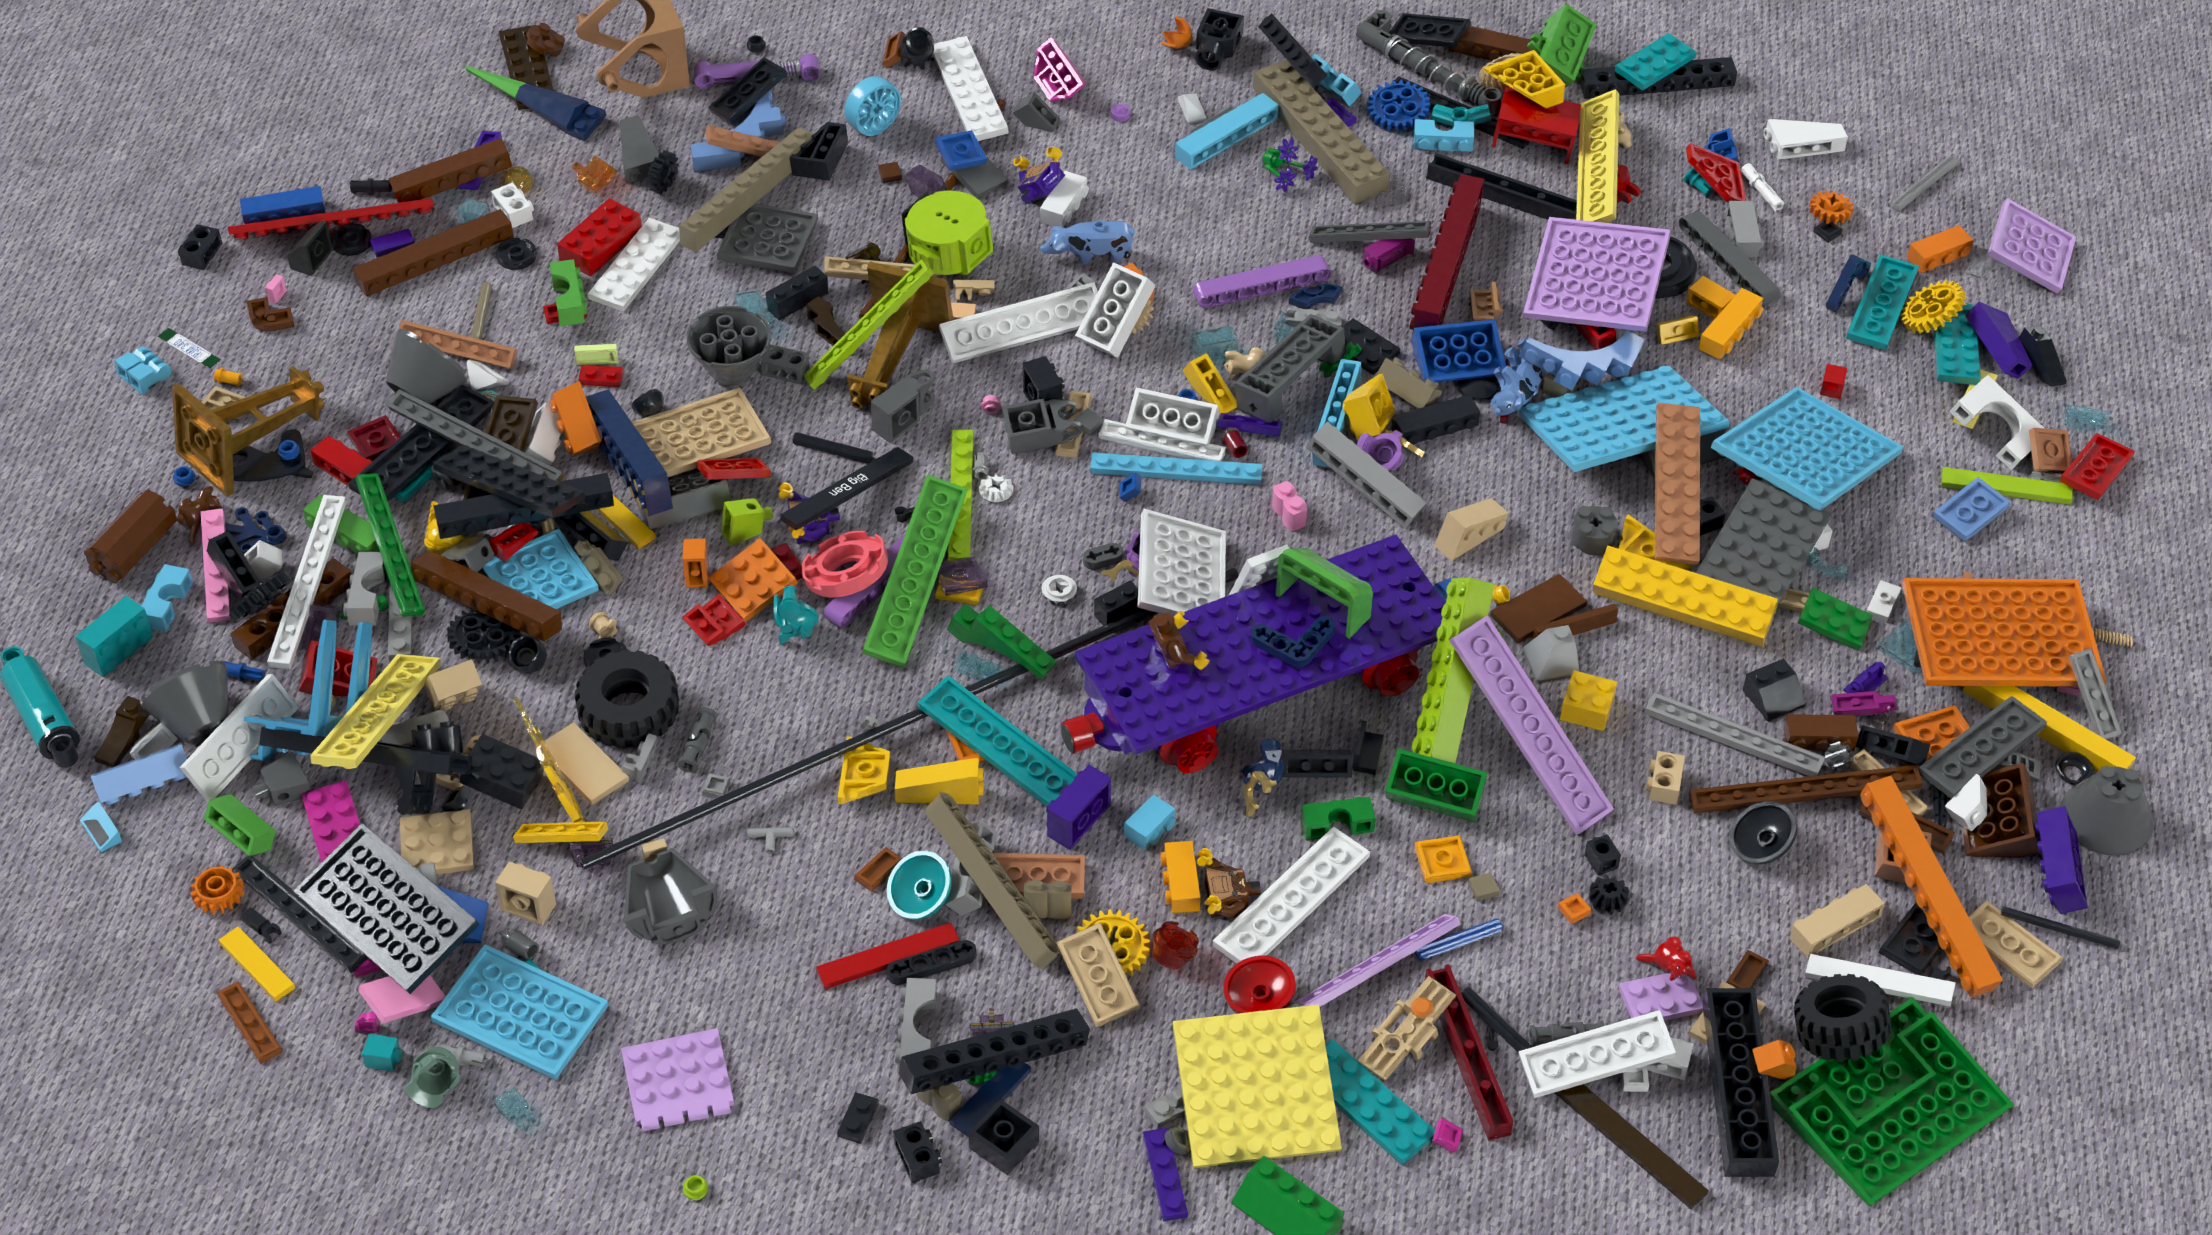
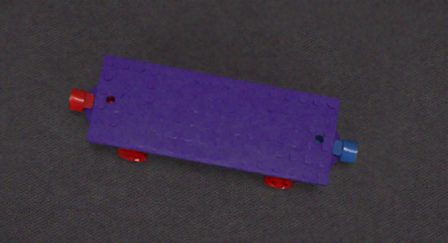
(1147, 706)

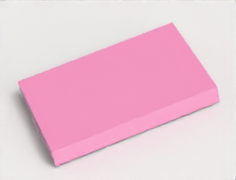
(392, 1002)

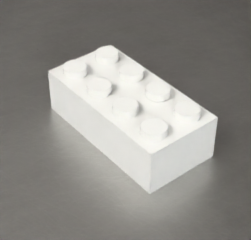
(1115, 310)

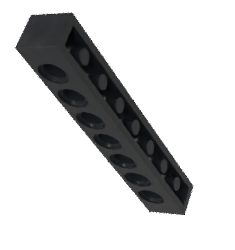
(1691, 76)
(993, 1051)

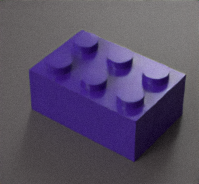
(1078, 806)

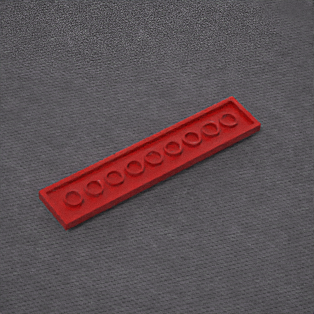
(343, 217)

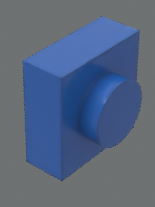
(1130, 487)

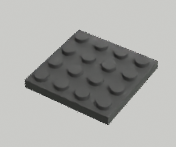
(768, 238)

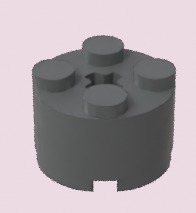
(1594, 529)

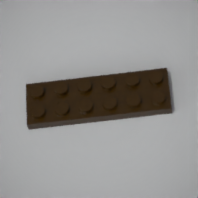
(524, 62)
(510, 423)

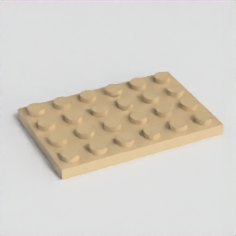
(703, 431)

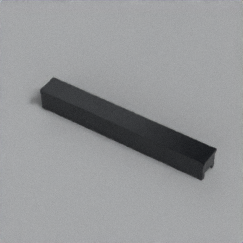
(1504, 189)

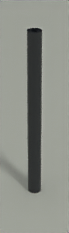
(2060, 927)

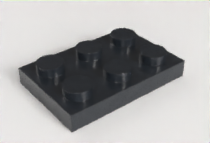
(1374, 346)

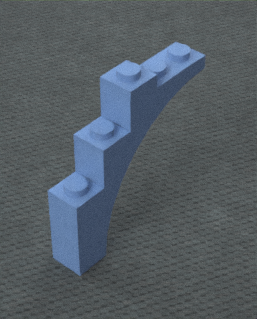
(762, 122)
(1589, 365)

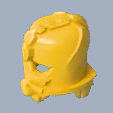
(432, 536)

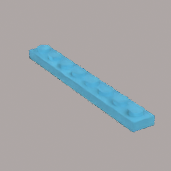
(1176, 468)

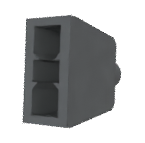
(471, 552)
(282, 781)

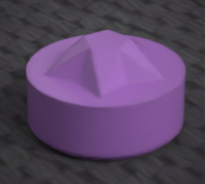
(1120, 112)

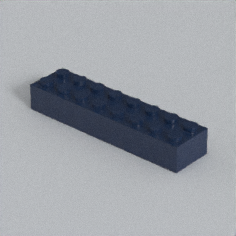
(630, 454)

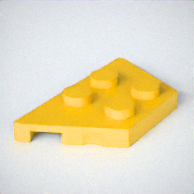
(1641, 541)
(863, 772)

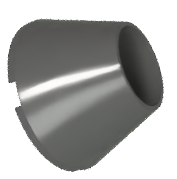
(422, 369)

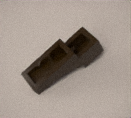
(821, 314)
(123, 732)

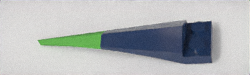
(566, 112)

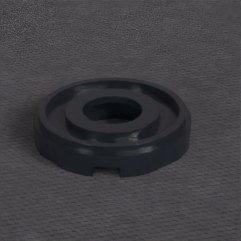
(1681, 272)

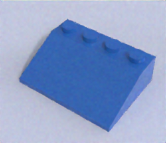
(1458, 350)

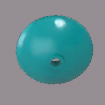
(911, 879)

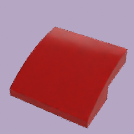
(714, 620)

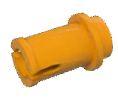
(228, 377)

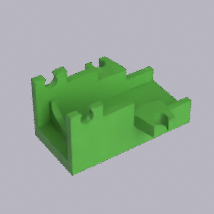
(1564, 42)

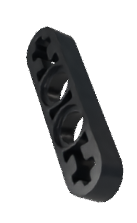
(929, 958)

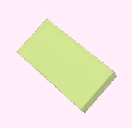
(596, 354)

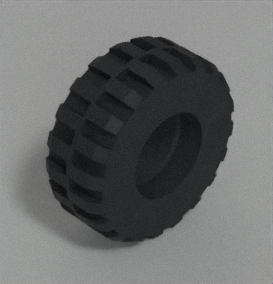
(622, 674)

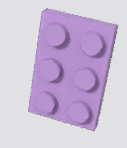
(1657, 992)

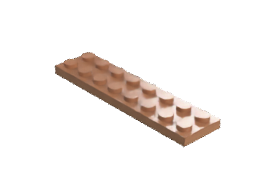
(1677, 484)

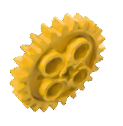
(1933, 306)
(1133, 948)

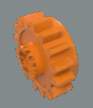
(217, 889)

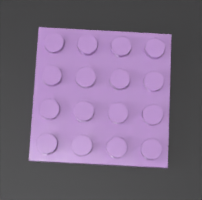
(2032, 245)

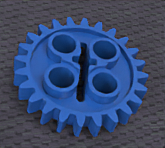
(1398, 105)

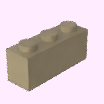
(1409, 384)

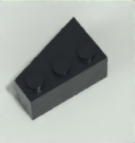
(822, 153)

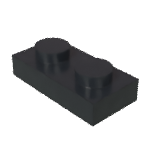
(858, 1117)

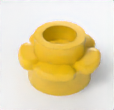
(1501, 594)

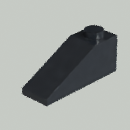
(2043, 355)
(1893, 745)

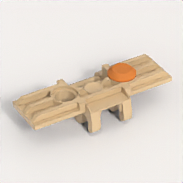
(1412, 1034)

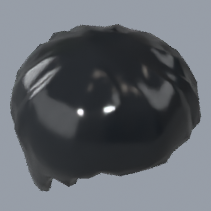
(527, 654)

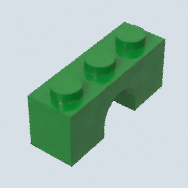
(1354, 812)

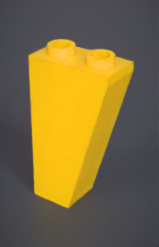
(923, 784)

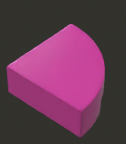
(367, 1023)

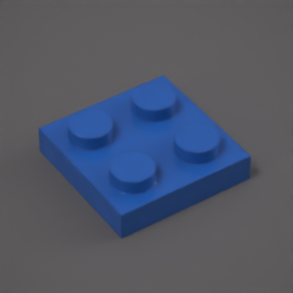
(960, 150)

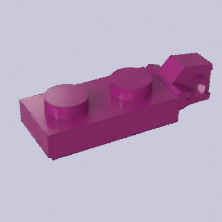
(1862, 703)

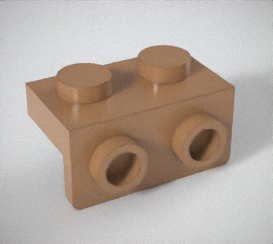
(1485, 304)

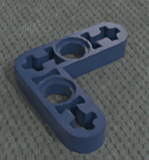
(1853, 268)
(1292, 647)

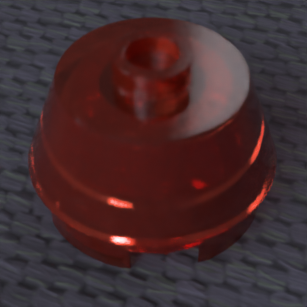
(1174, 945)

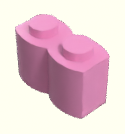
(1289, 506)

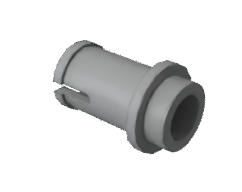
(980, 468)

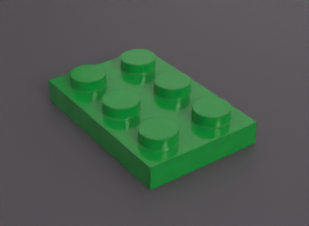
(1835, 619)

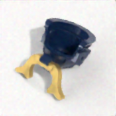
(1263, 773)

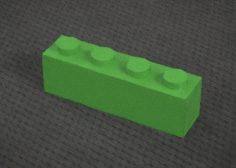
(352, 530)

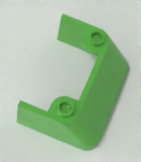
(1328, 578)

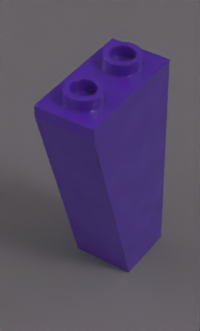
(2000, 338)

